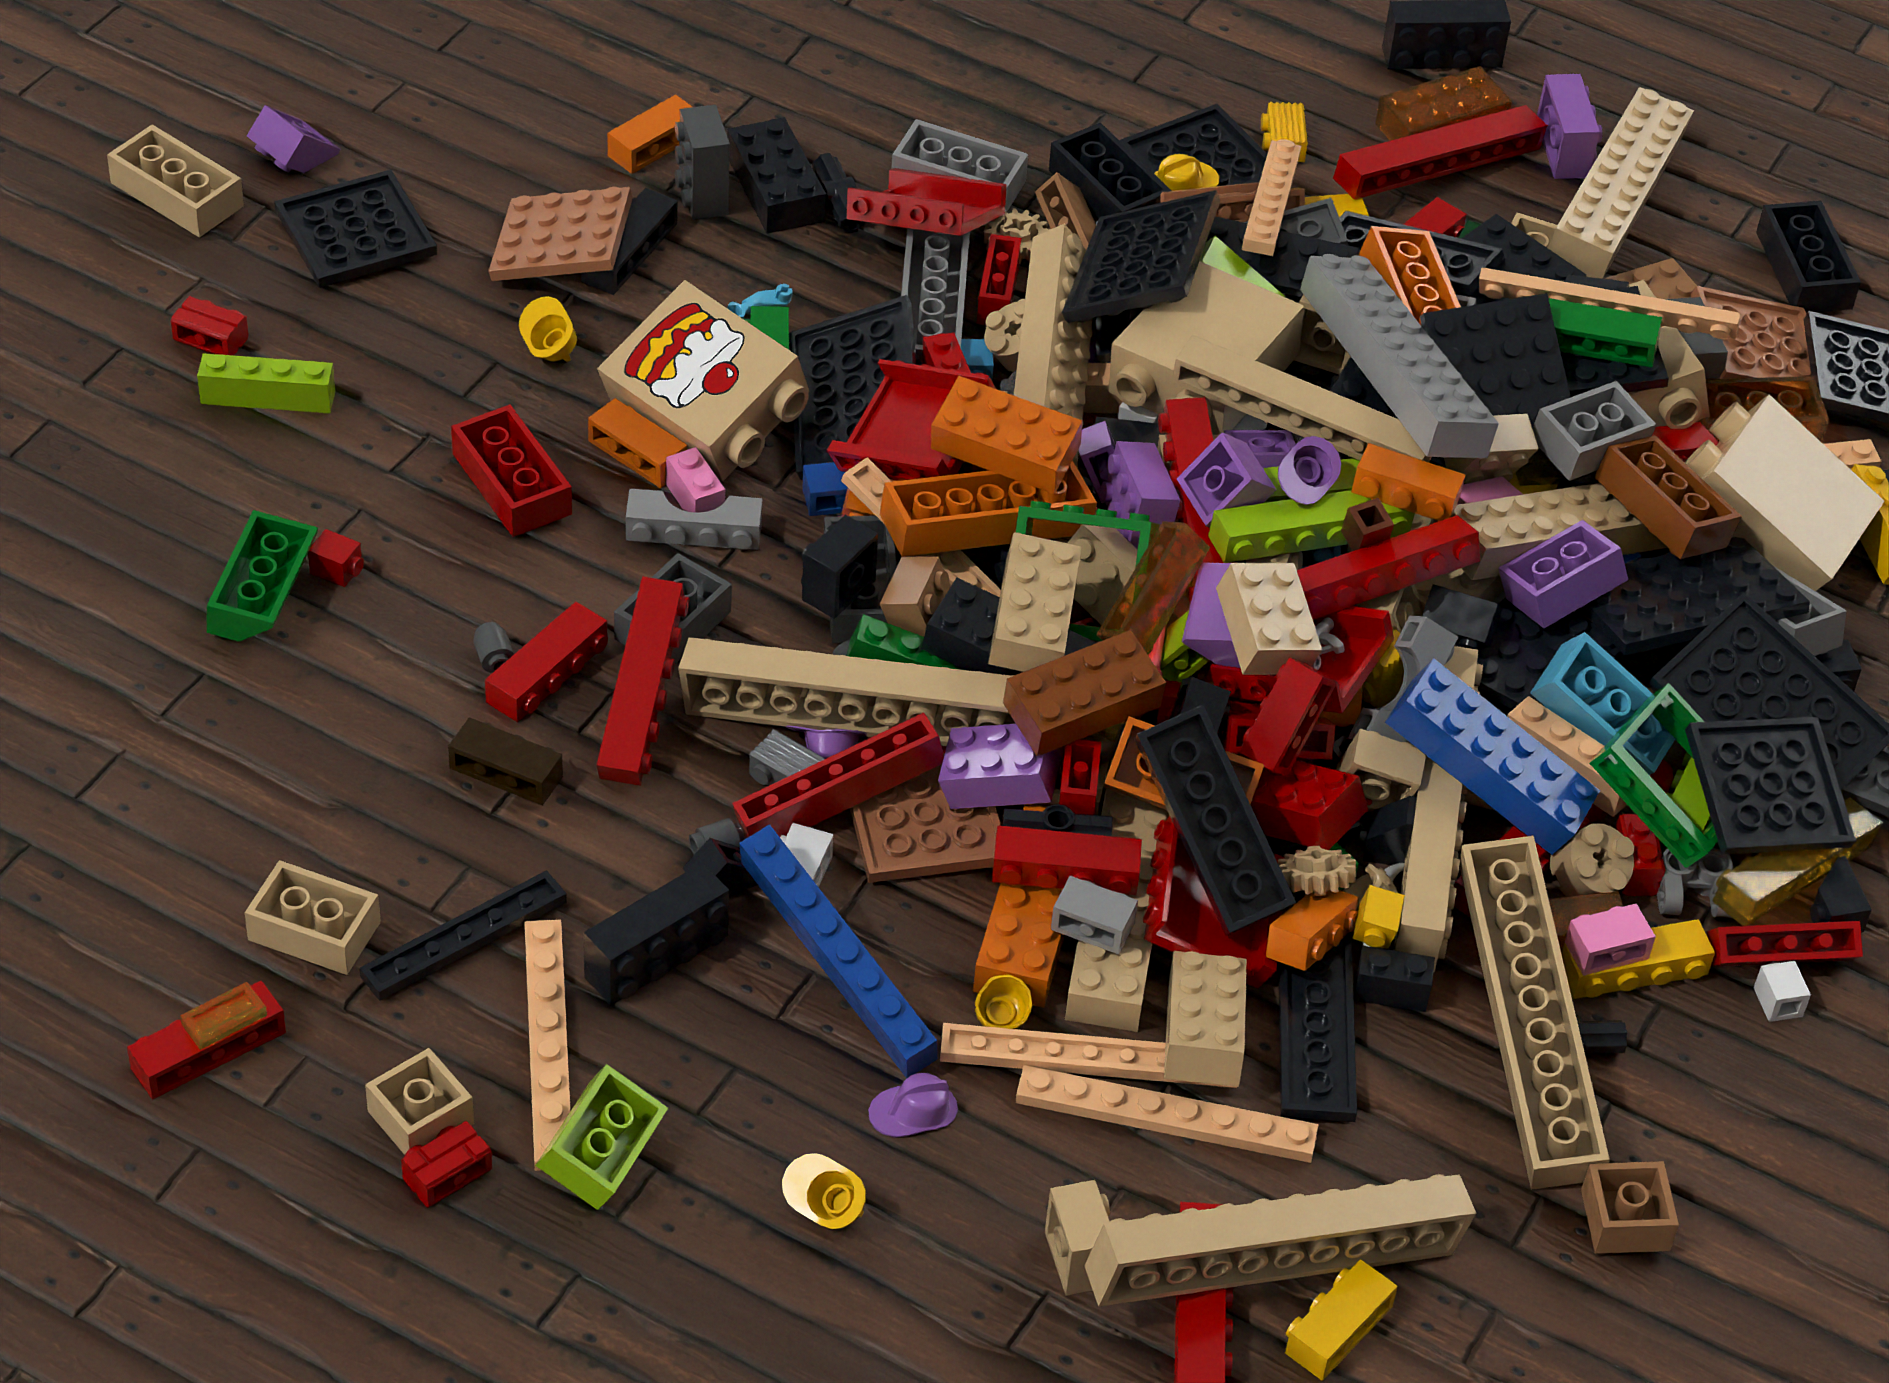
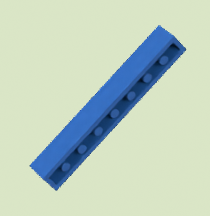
(838, 951)

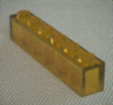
(1775, 877)

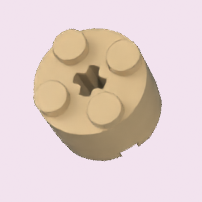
(1004, 333)
(1593, 861)

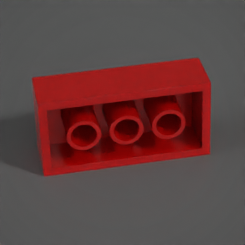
(511, 470)
(1309, 804)

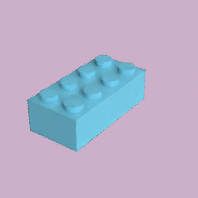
(1599, 698)

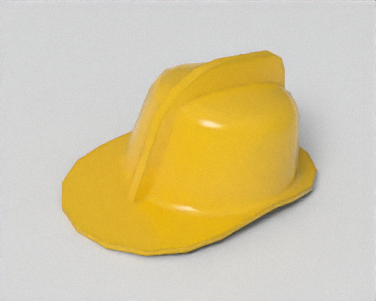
(1186, 172)
(548, 329)
(824, 1191)

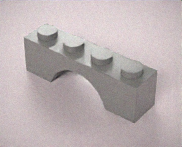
(656, 520)
(1417, 646)

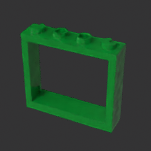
(1103, 518)
(1642, 792)

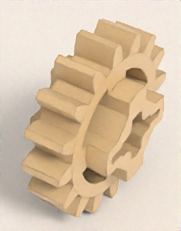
(1019, 226)
(1318, 870)

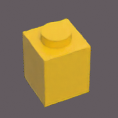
(1378, 917)

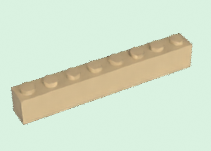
(1288, 401)

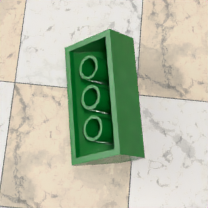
(258, 576)

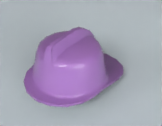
(1309, 470)
(829, 741)
(914, 1107)

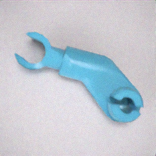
(778, 298)

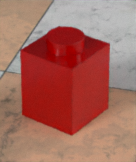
(335, 558)

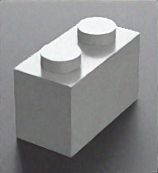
(1094, 914)

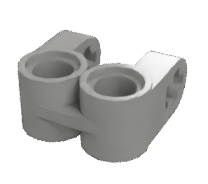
(1699, 876)

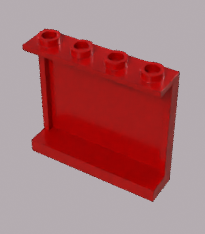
(929, 202)
(899, 422)
(1365, 640)
(1184, 919)

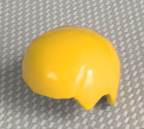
(1003, 1002)

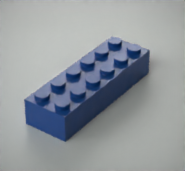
(1493, 756)

